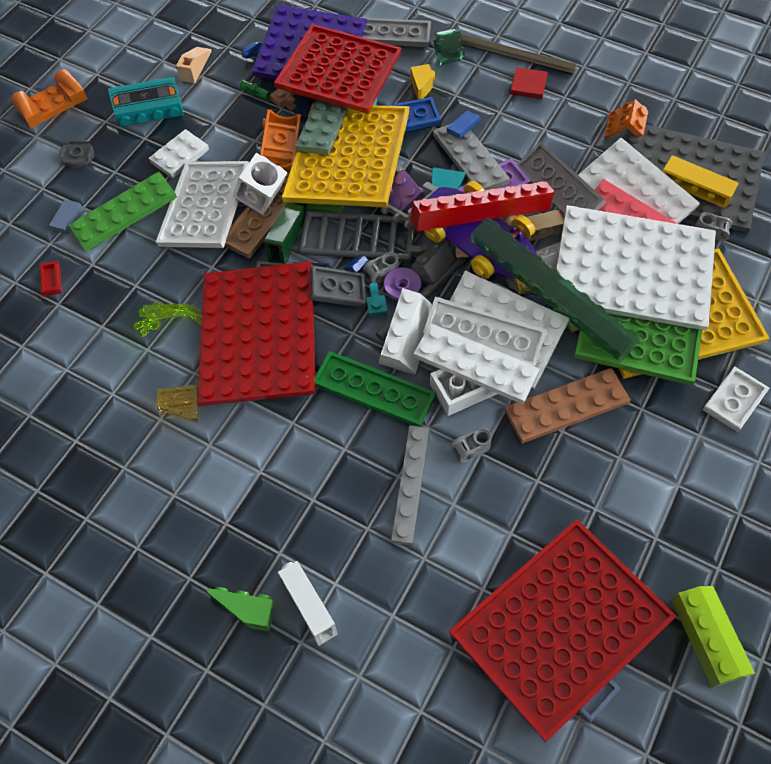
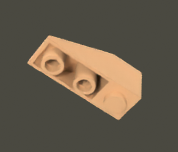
(192, 63)

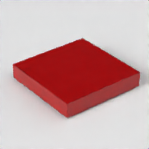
(529, 83)

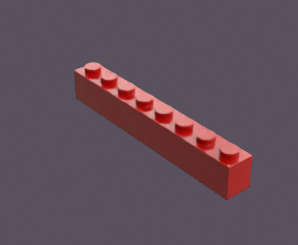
(479, 205)

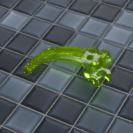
(158, 311)

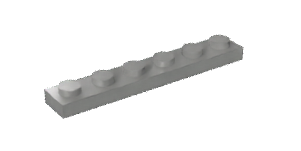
(410, 486)

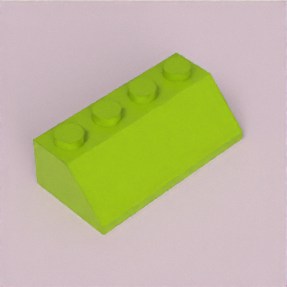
(712, 635)

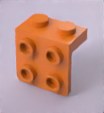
(630, 116)

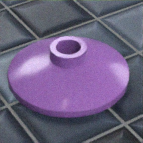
(401, 277)

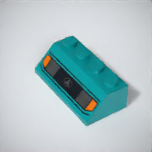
(146, 101)

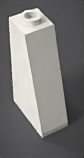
(308, 602)

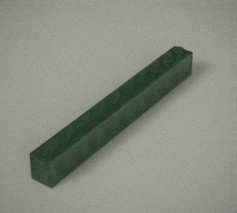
(554, 289)

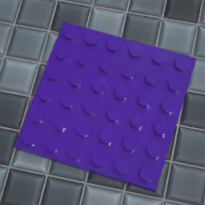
(287, 31)

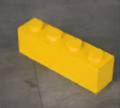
(701, 181)

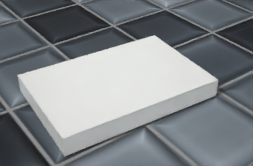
(736, 399)

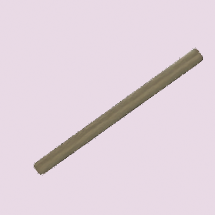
(518, 53)

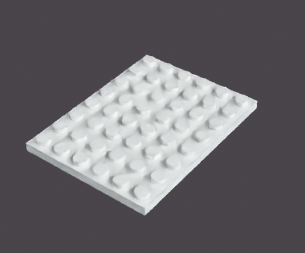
(639, 266)

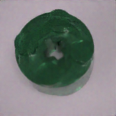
(448, 46)

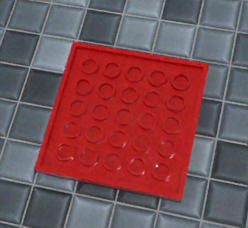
(338, 68)

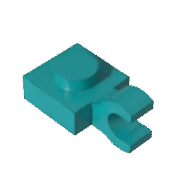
(376, 304)

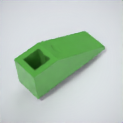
(250, 610)

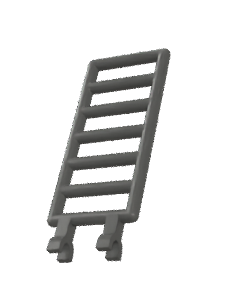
(410, 251)

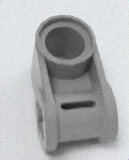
(714, 222)
(381, 267)
(468, 445)

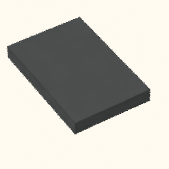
(337, 286)

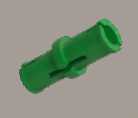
(255, 90)

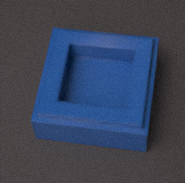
(356, 263)

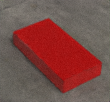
(50, 278)

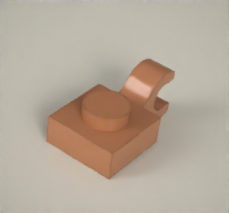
(283, 98)

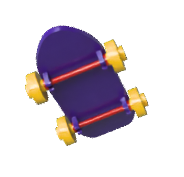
(461, 235)

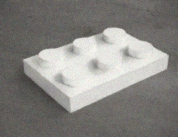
(179, 150)

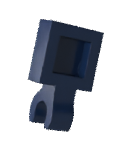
(303, 108)

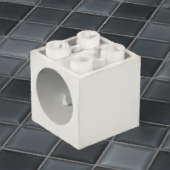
(256, 195)

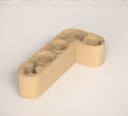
(545, 224)

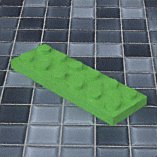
(122, 211)

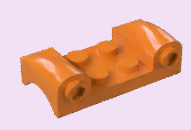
(51, 101)
(280, 139)

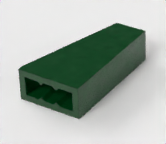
(284, 233)

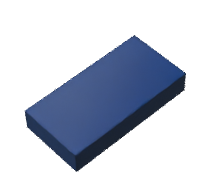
(463, 124)

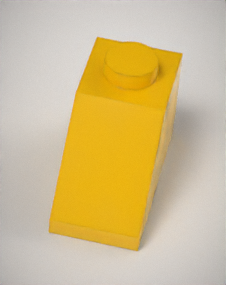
(422, 80)

